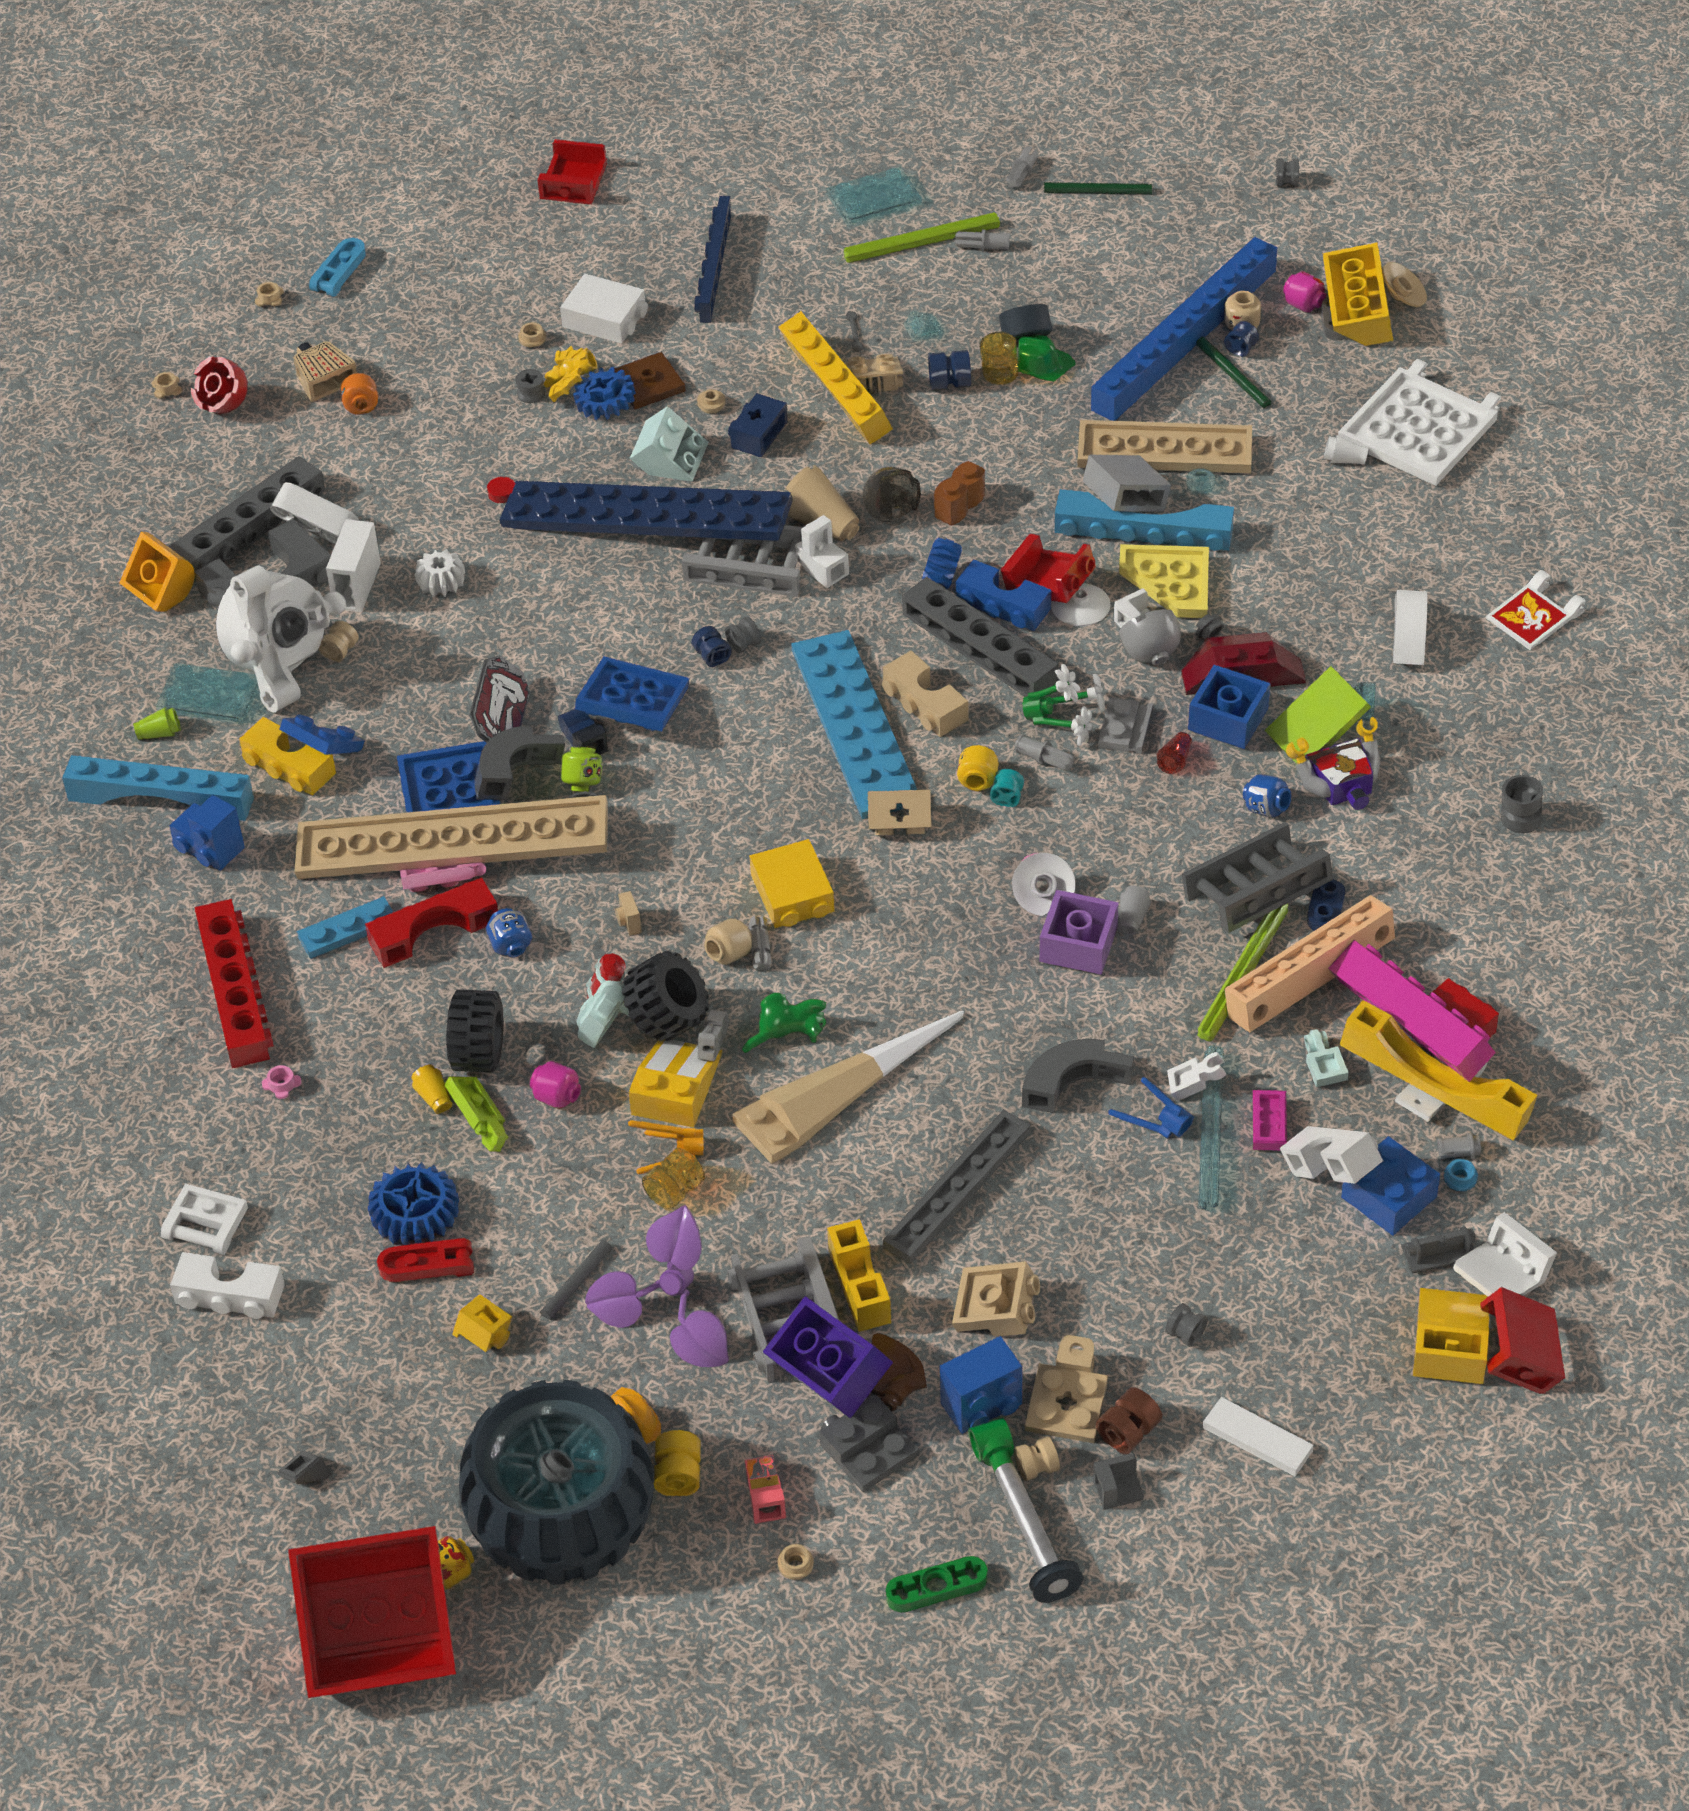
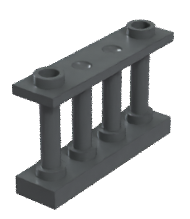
(1267, 894)

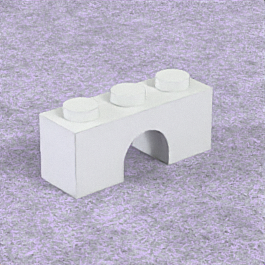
(1343, 1152)
(253, 1293)

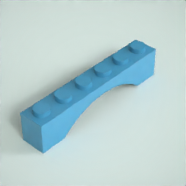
(1200, 527)
(104, 779)

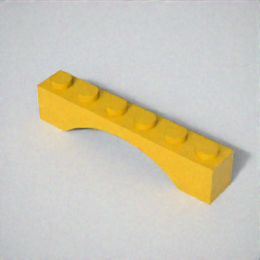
(836, 377)
(1492, 1102)

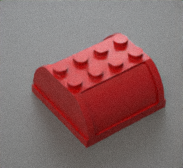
(372, 1612)

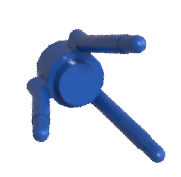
(1173, 1117)

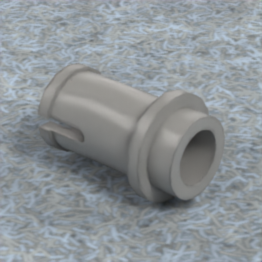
(1459, 1147)

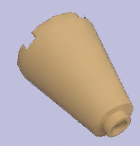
(816, 496)

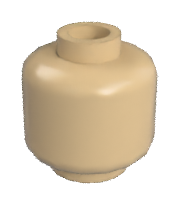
(728, 941)

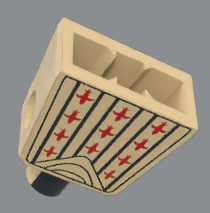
(322, 369)

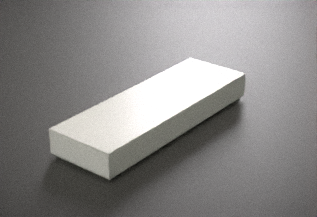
(1258, 1436)

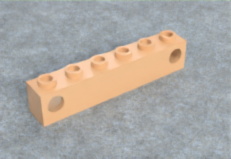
(1306, 963)

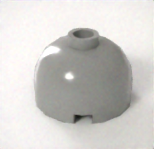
(1152, 638)

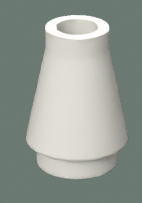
(1344, 451)

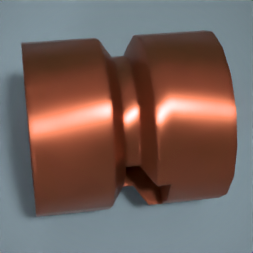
(1129, 1420)

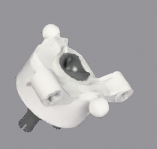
(271, 627)

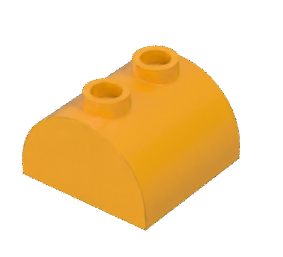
(157, 574)

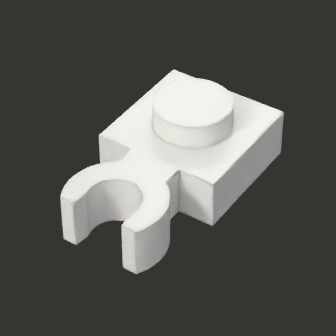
(1191, 1076)

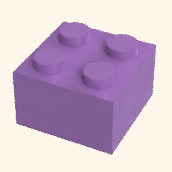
(1078, 932)

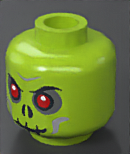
(581, 768)

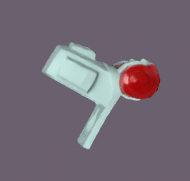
(603, 999)

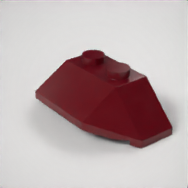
(1248, 654)

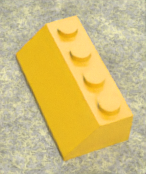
(1358, 294)

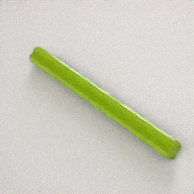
(920, 237)
(1246, 963)

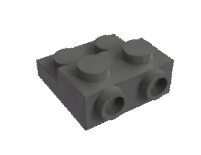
(868, 1443)

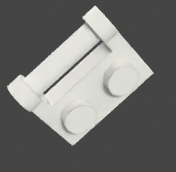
(205, 1209)

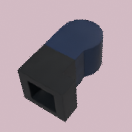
(582, 730)

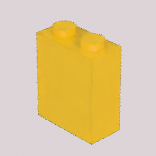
(792, 883)

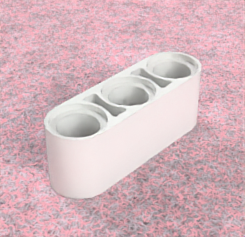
(311, 512)

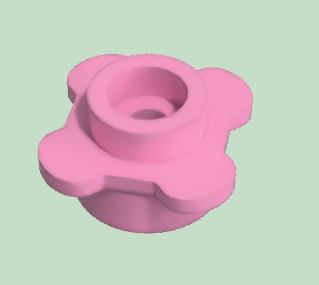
(279, 1074)

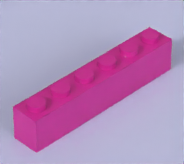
(1414, 1011)

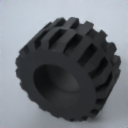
(665, 996)
(474, 1031)

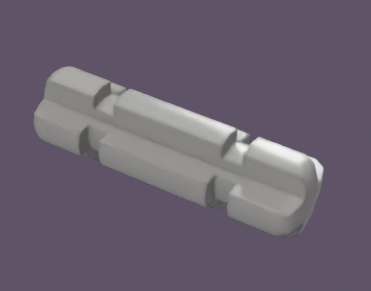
(760, 943)

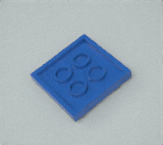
(632, 694)
(441, 778)

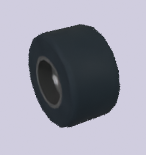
(1026, 321)

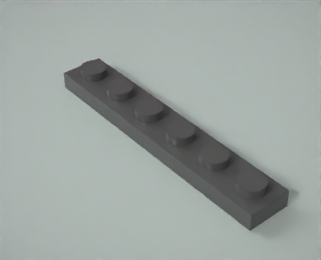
(956, 1186)

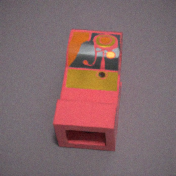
(764, 1489)

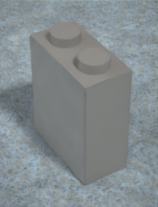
(1126, 483)

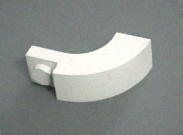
(1410, 627)

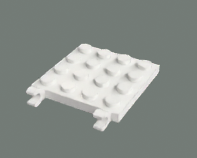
(1420, 424)

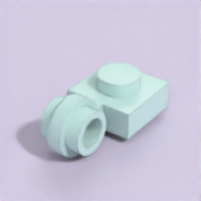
(1324, 1062)

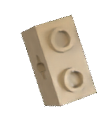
(883, 801)

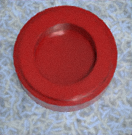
(500, 489)

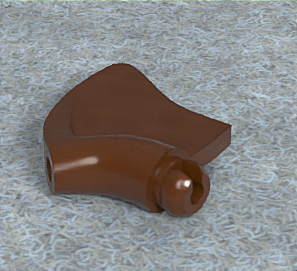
(903, 1375)

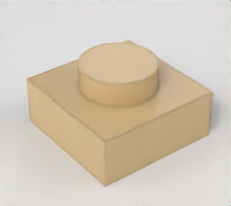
(628, 913)

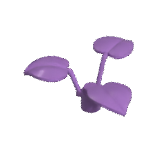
(616, 1302)

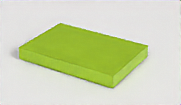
(1319, 714)

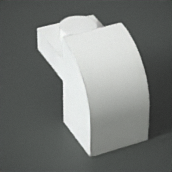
(820, 555)

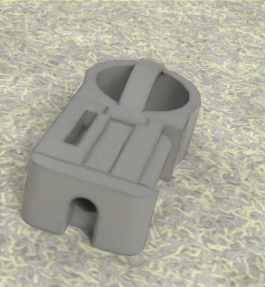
(713, 1035)

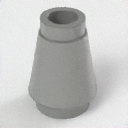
(1133, 908)

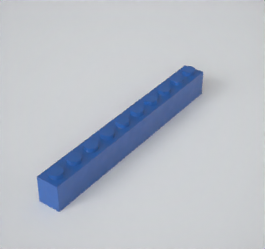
(1180, 330)

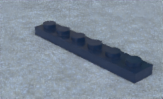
(714, 253)

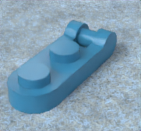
(338, 266)

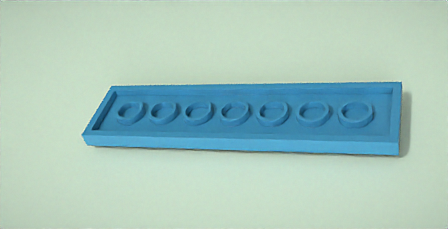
(852, 717)

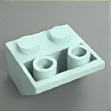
(669, 447)

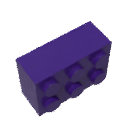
(827, 1357)

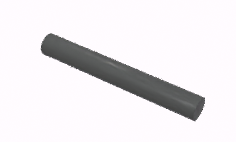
(576, 1280)

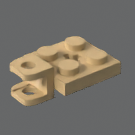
(1073, 1379)

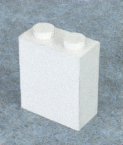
(603, 308)
(354, 563)

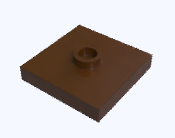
(652, 379)

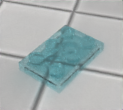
(874, 196)
(209, 693)

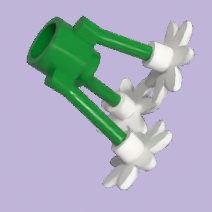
(1038, 705)

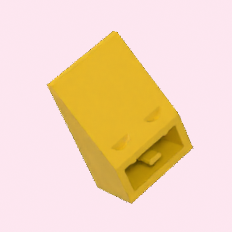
(1451, 1336)

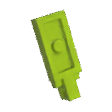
(478, 1110)

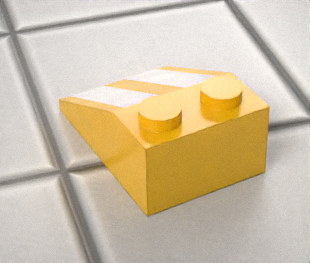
(672, 1083)

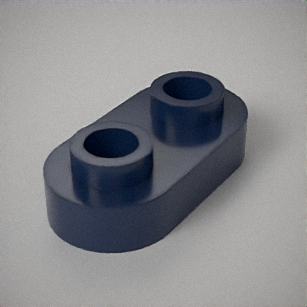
(1325, 903)

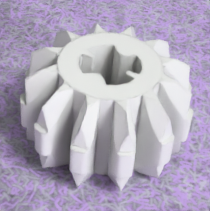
(439, 573)

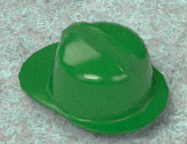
(1041, 359)

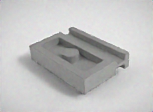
(1125, 725)

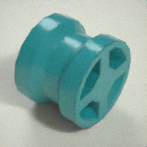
(1007, 788)

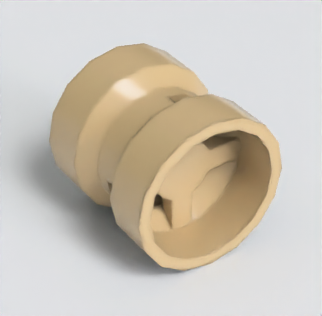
(338, 641)
(1037, 1458)

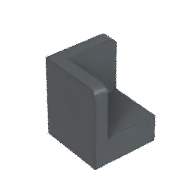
(1117, 1481)

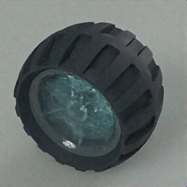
(549, 1526)

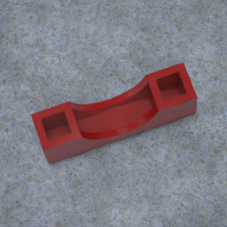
(464, 906)

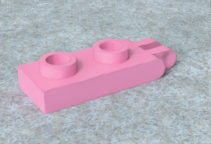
(447, 876)

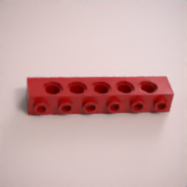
(232, 983)

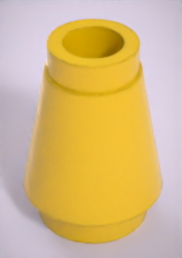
(430, 1086)

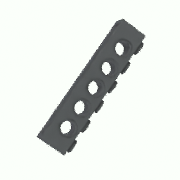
(245, 517)
(979, 637)

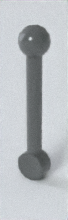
(852, 316)

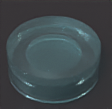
(1200, 481)

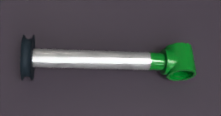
(1055, 1578)

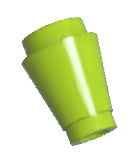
(159, 724)

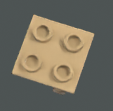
(884, 365)

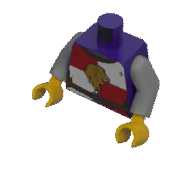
(1342, 770)

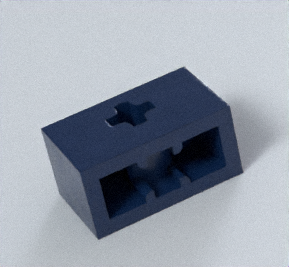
(758, 425)

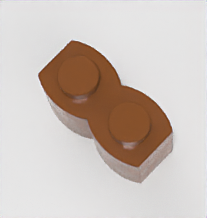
(959, 493)

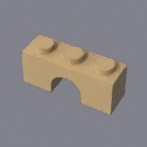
(937, 709)

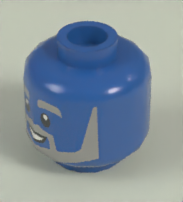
(1267, 795)
(509, 932)

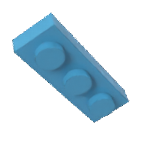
(341, 928)

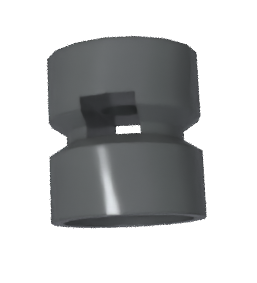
(1521, 803)

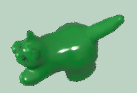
(782, 1018)

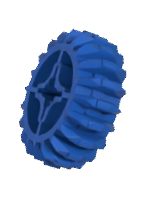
(420, 1217)

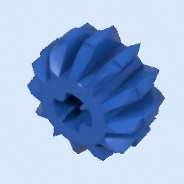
(943, 561)

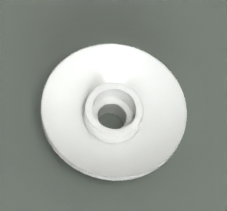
(1085, 608)
(1041, 867)

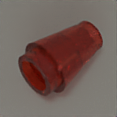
(1174, 753)

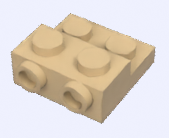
(996, 1299)

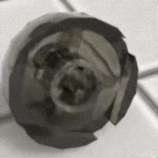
(891, 489)

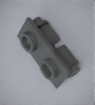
(1438, 1250)

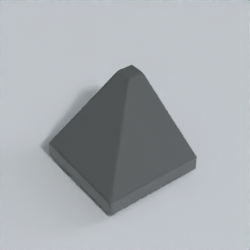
(305, 1468)

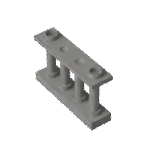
(743, 574)
(813, 1288)

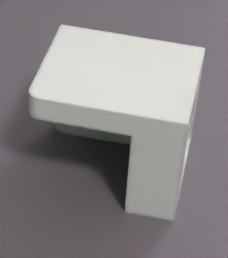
(1130, 607)

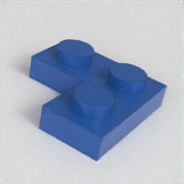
(322, 738)

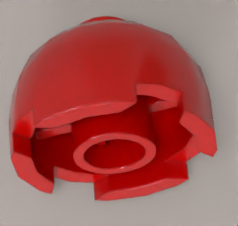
(219, 385)

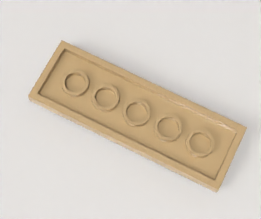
(1170, 444)

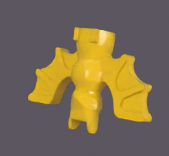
(567, 372)

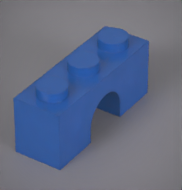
(1022, 606)

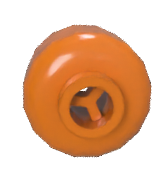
(359, 391)

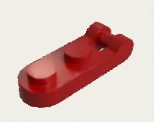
(426, 1260)

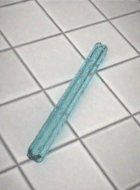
(1211, 1140)

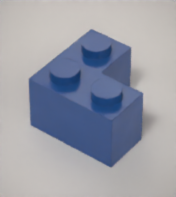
(209, 832)

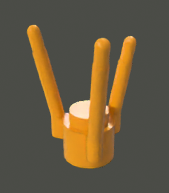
(687, 1138)

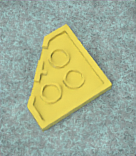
(1170, 575)

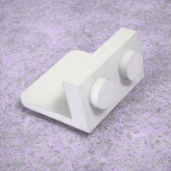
(1507, 1259)

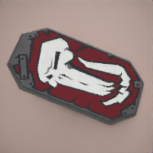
(499, 698)

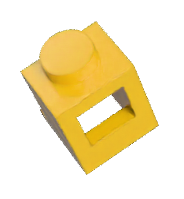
(483, 1324)

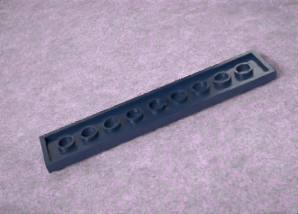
(647, 510)

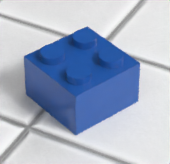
(1229, 706)
(1394, 1188)
(981, 1385)

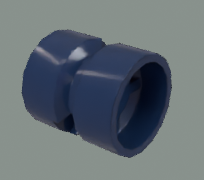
(949, 369)

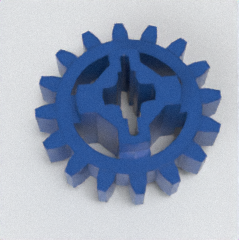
(604, 393)

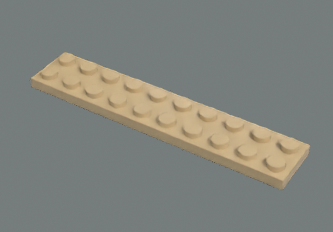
(452, 837)

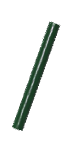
(1097, 188)
(1233, 372)

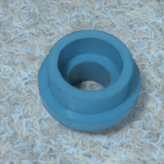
(1464, 1168)

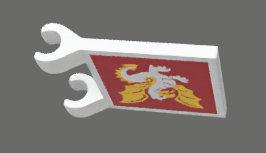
(1531, 615)

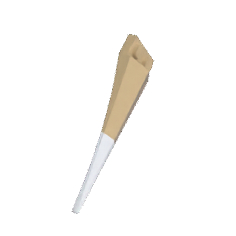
(801, 1108)

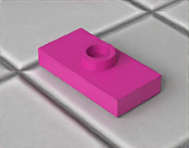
(1269, 1119)

